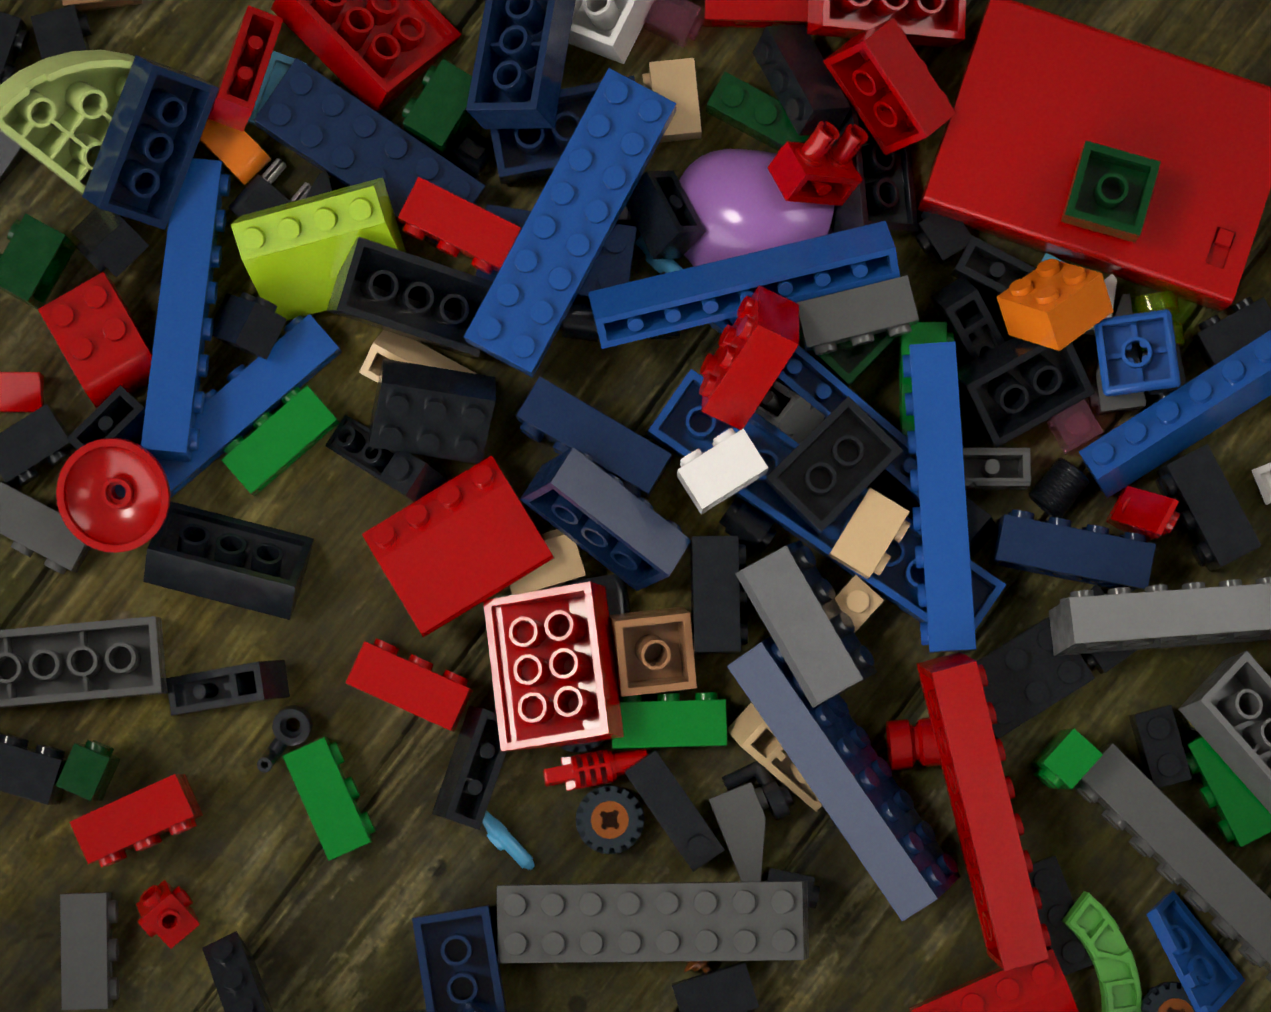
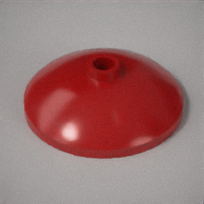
(94, 509)

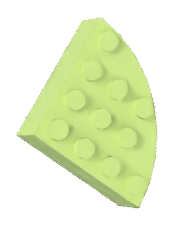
(64, 109)

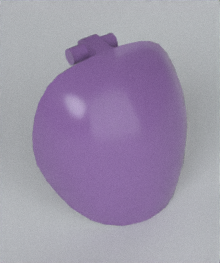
(745, 207)

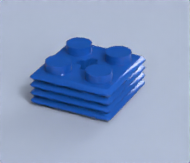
(1116, 338)

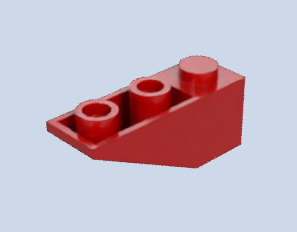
(1144, 513)

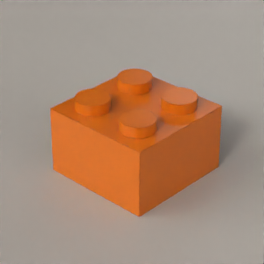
(1054, 304)

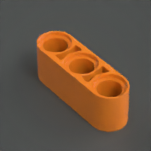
(235, 150)

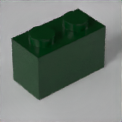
(89, 770)

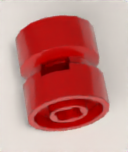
(911, 743)

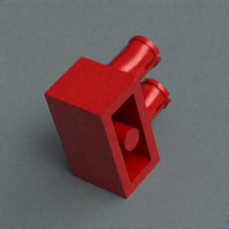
(818, 170)

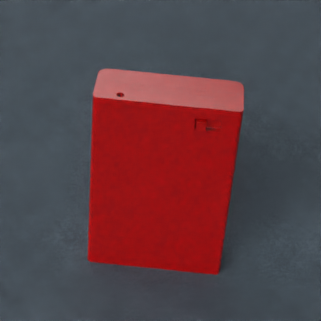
(1052, 83)

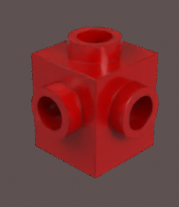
(167, 913)

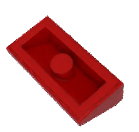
(21, 391)

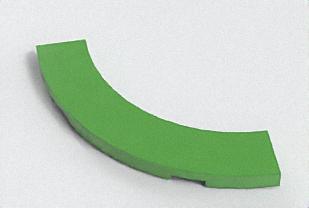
(1109, 954)

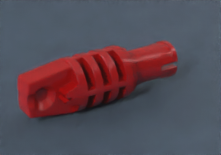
(591, 768)

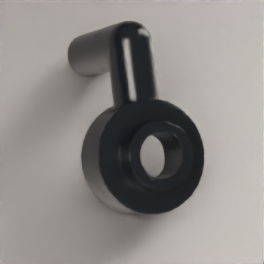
(285, 734)
(776, 796)

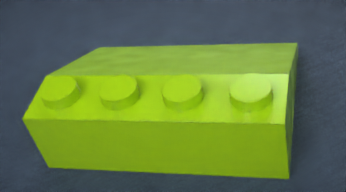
(302, 244)

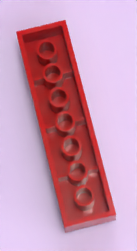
(984, 810)

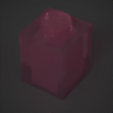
(674, 20)
(1074, 426)

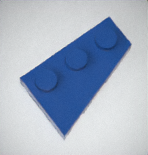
(1196, 958)

